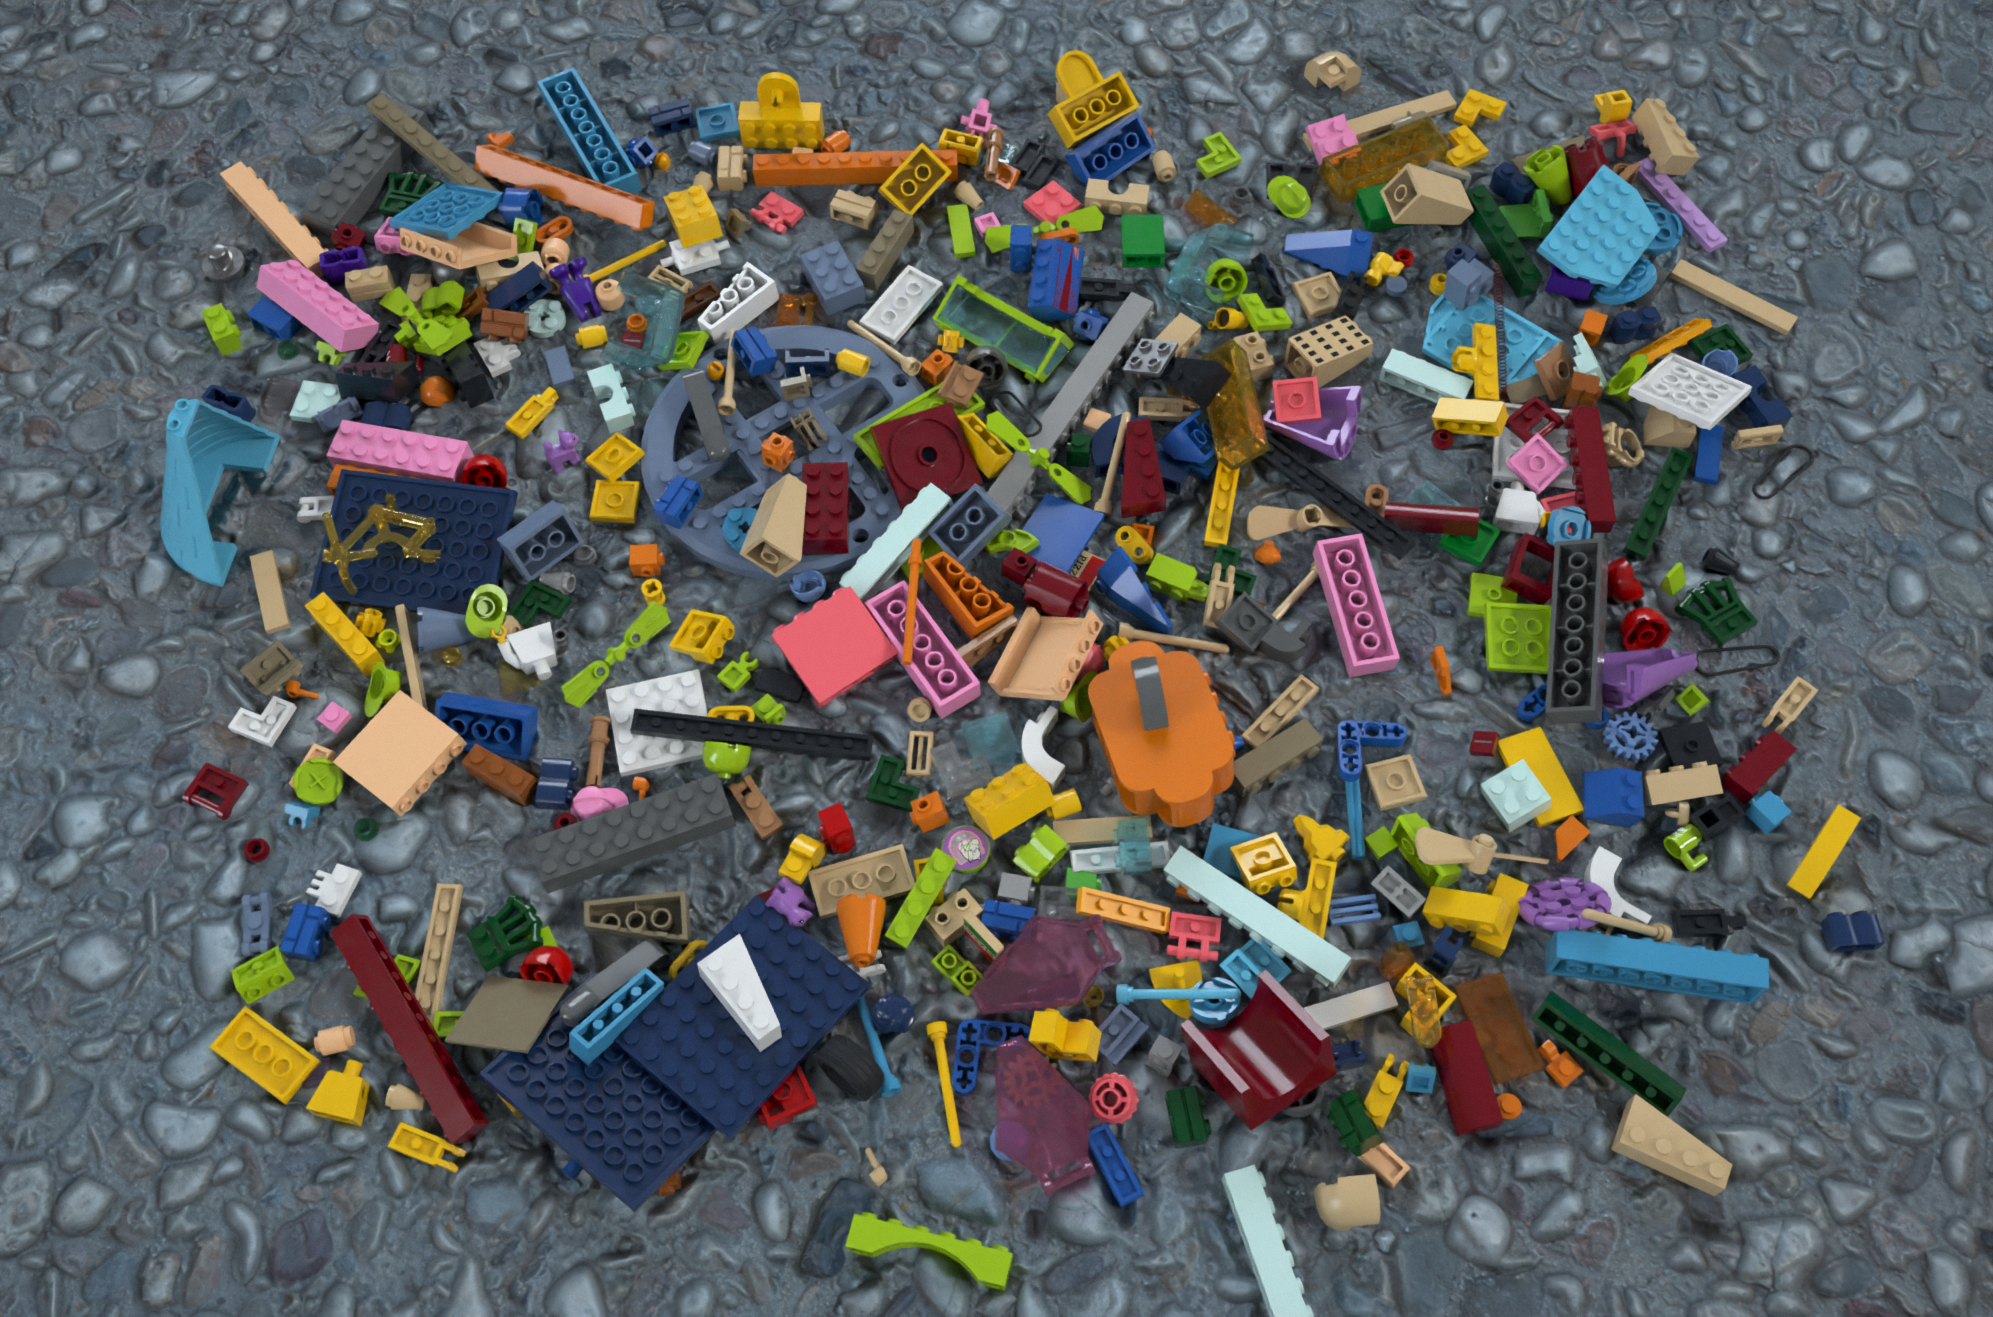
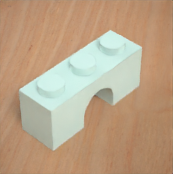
(607, 385)

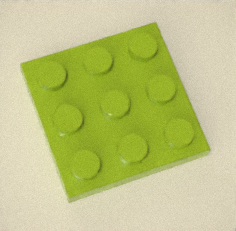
(1517, 637)

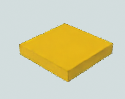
(614, 457)
(615, 501)

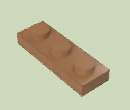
(988, 641)

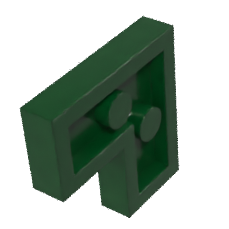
(1723, 339)
(1230, 556)
(536, 599)
(887, 789)

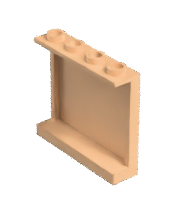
(470, 248)
(1044, 656)
(400, 753)

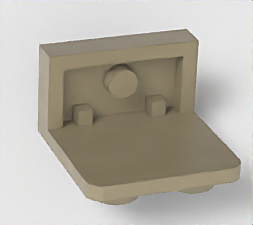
(272, 668)

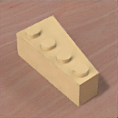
(1664, 138)
(1668, 1148)

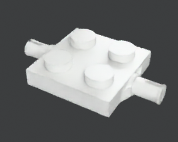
(694, 257)

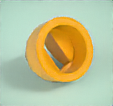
(664, 161)
(712, 373)

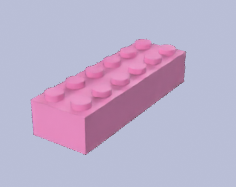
(317, 305)
(399, 452)
(1355, 605)
(935, 662)

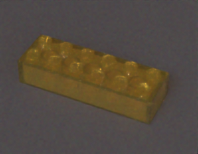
(1383, 157)
(1235, 410)

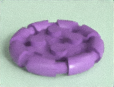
(1561, 902)

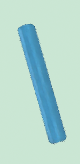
(1355, 819)

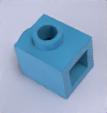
(1767, 811)

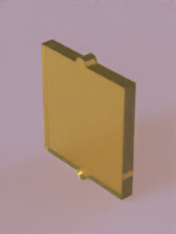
(515, 679)

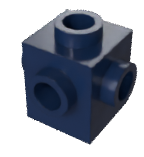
(1460, 252)

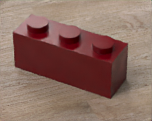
(1757, 766)

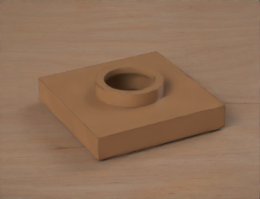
(1547, 368)

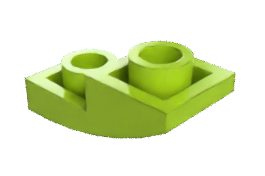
(957, 970)

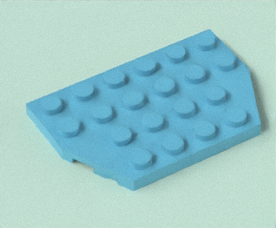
(1601, 231)
(1452, 328)

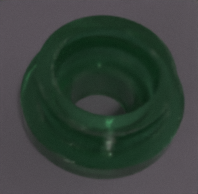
(288, 350)
(361, 825)

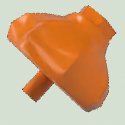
(1267, 553)

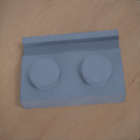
(1120, 1034)

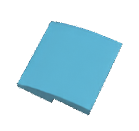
(1251, 960)

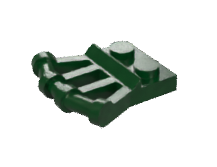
(397, 201)
(1723, 624)
(490, 937)

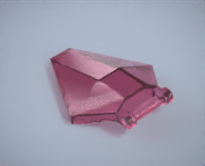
(1045, 966)
(1040, 1116)

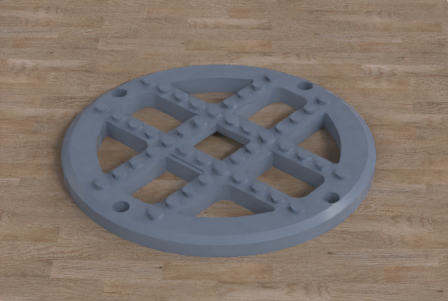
(703, 528)

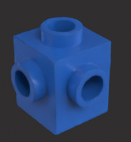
(640, 152)
(1089, 324)

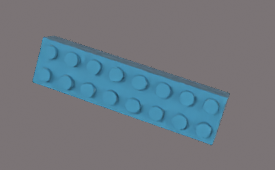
(587, 131)
(1657, 965)

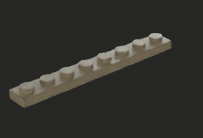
(425, 143)

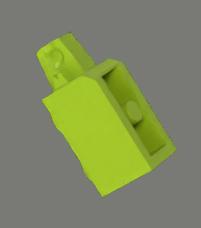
(1175, 579)

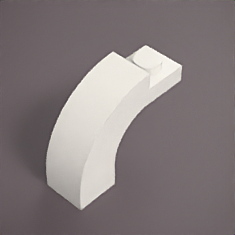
(1033, 750)
(1601, 872)

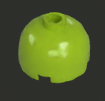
(1227, 276)
(725, 758)

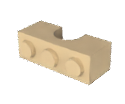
(1132, 202)
(493, 275)

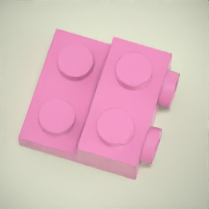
(1330, 136)
(388, 240)

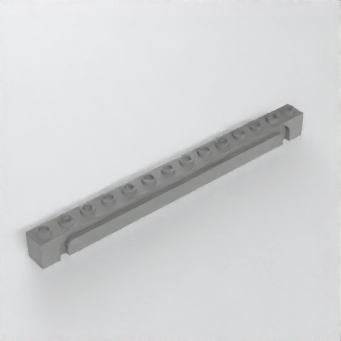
(1074, 400)

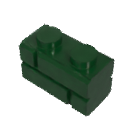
(1187, 1117)
(1354, 1123)

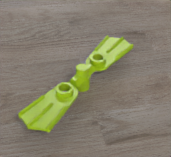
(1083, 220)
(430, 330)
(1008, 433)
(587, 681)

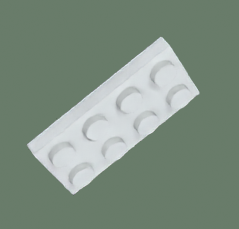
(901, 304)

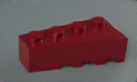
(1142, 477)

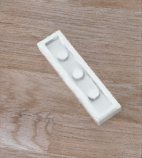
(1103, 859)
(1353, 1006)

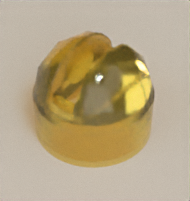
(449, 659)
(1094, 990)

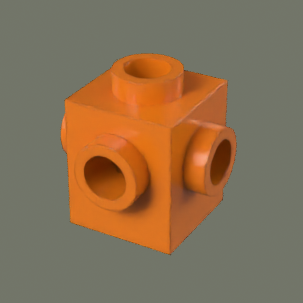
(777, 452)

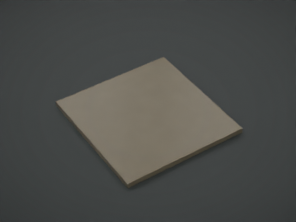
(507, 1014)

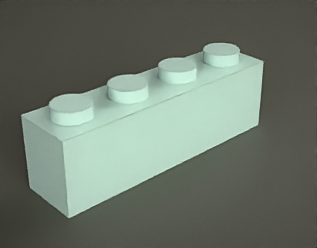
(1423, 378)

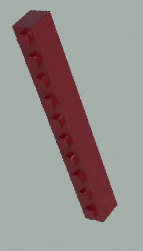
(409, 1029)

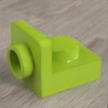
(769, 711)

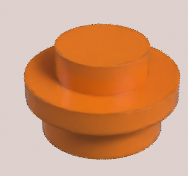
(636, 323)
(1509, 1106)

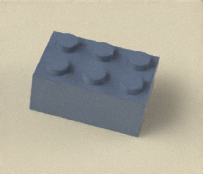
(832, 277)
(969, 525)
(540, 540)

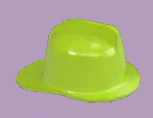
(1289, 196)
(1626, 377)
(486, 610)
(382, 688)
(1077, 701)

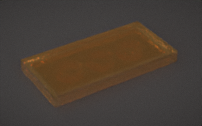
(1499, 1028)

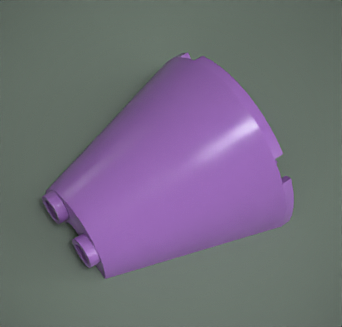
(1337, 427)
(1639, 673)

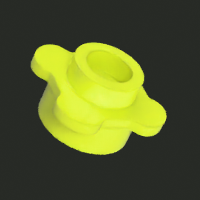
(384, 637)

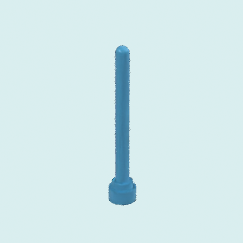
(891, 1084)

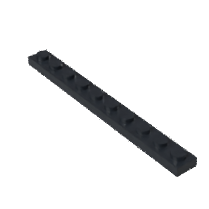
(1337, 499)
(752, 734)

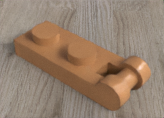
(756, 808)

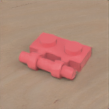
(779, 208)
(1194, 929)

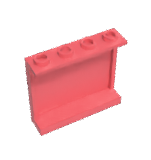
(834, 645)

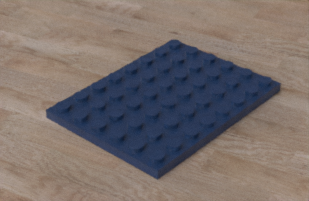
(466, 534)
(702, 1051)
(602, 1113)

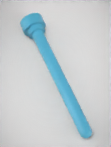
(1128, 994)

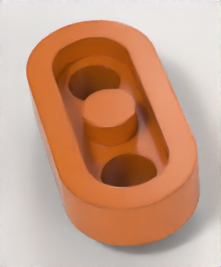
(556, 228)
(1067, 234)

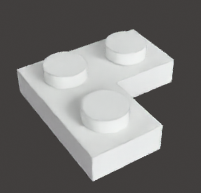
(263, 727)

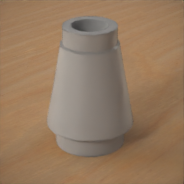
(558, 581)

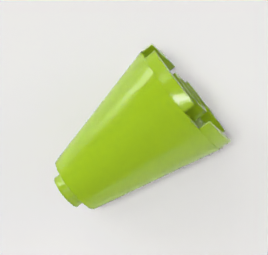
(1550, 172)

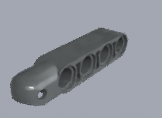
(706, 415)
(612, 979)

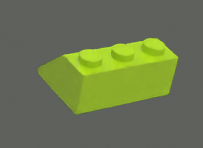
(1404, 833)

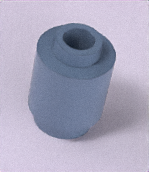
(703, 153)

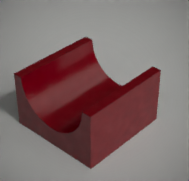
(1263, 1055)

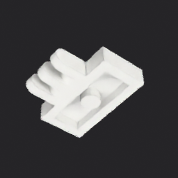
(497, 354)
(335, 888)

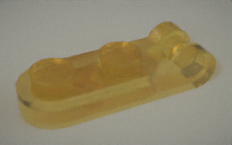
(1423, 1011)

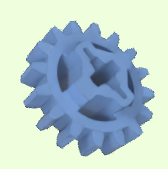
(1630, 737)

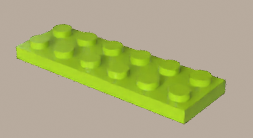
(923, 402)

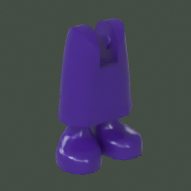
(579, 291)

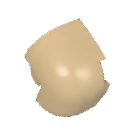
(1333, 69)
(1348, 1202)

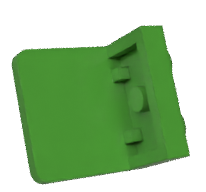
(1532, 219)

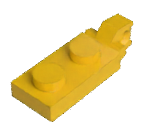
(532, 413)

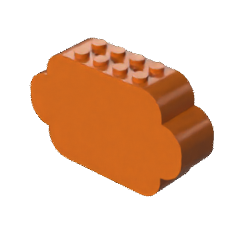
(1170, 767)

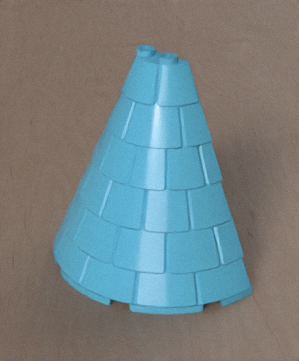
(197, 450)

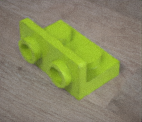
(262, 975)

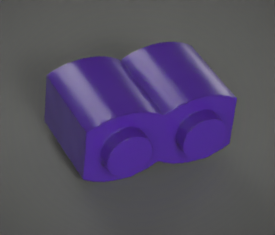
(336, 263)

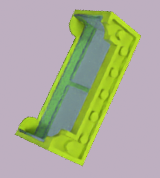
(992, 322)

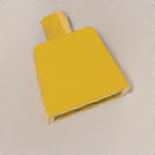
(341, 1095)

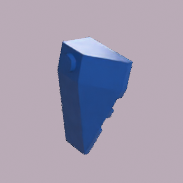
(1333, 250)
(1191, 439)
(1123, 587)

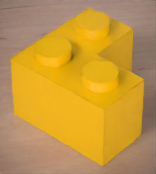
(1443, 994)
(1063, 1038)

